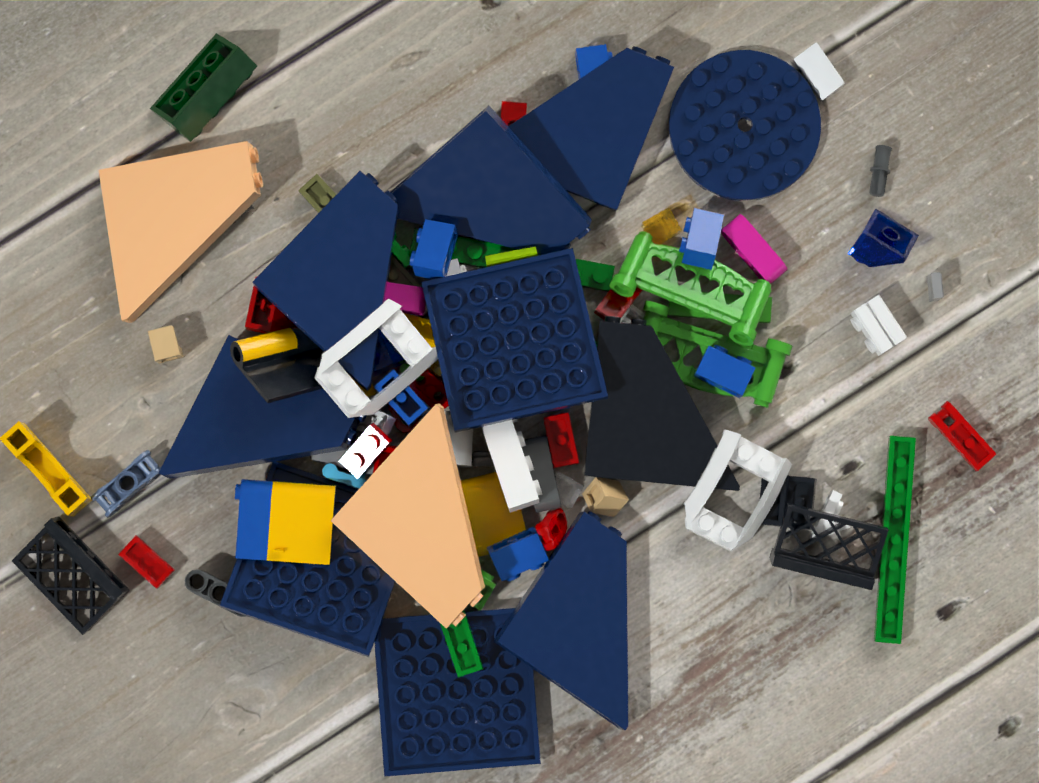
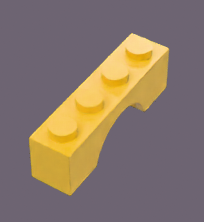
(46, 468)

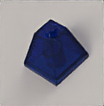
(883, 241)

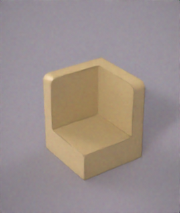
(165, 344)
(605, 496)

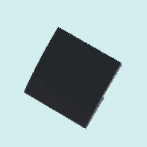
(795, 491)

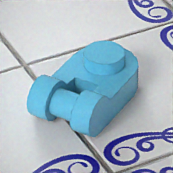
(331, 472)

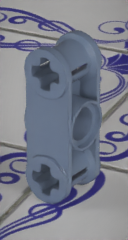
(114, 491)

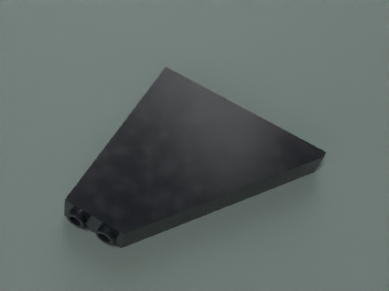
(649, 420)

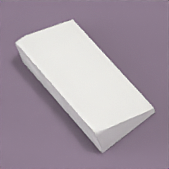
(819, 71)

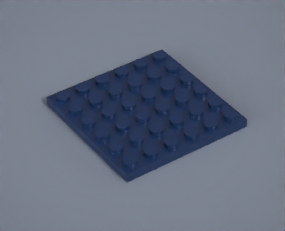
(514, 340)
(324, 602)
(449, 721)

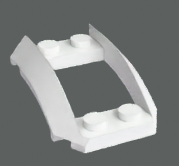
(401, 335)
(751, 458)

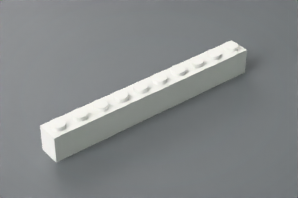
(506, 453)

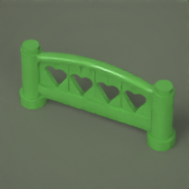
(740, 314)
(767, 360)

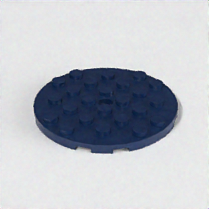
(754, 89)

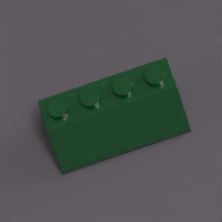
(204, 87)

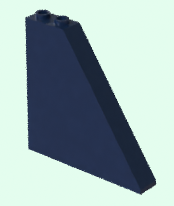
(598, 125)
(492, 191)
(338, 271)
(238, 428)
(576, 619)

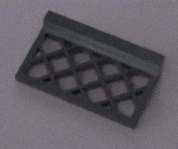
(80, 555)
(822, 567)

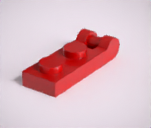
(962, 436)

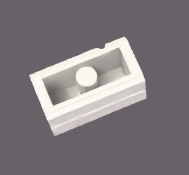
(877, 325)

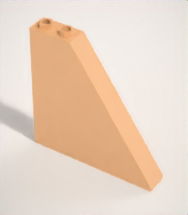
(170, 213)
(418, 522)

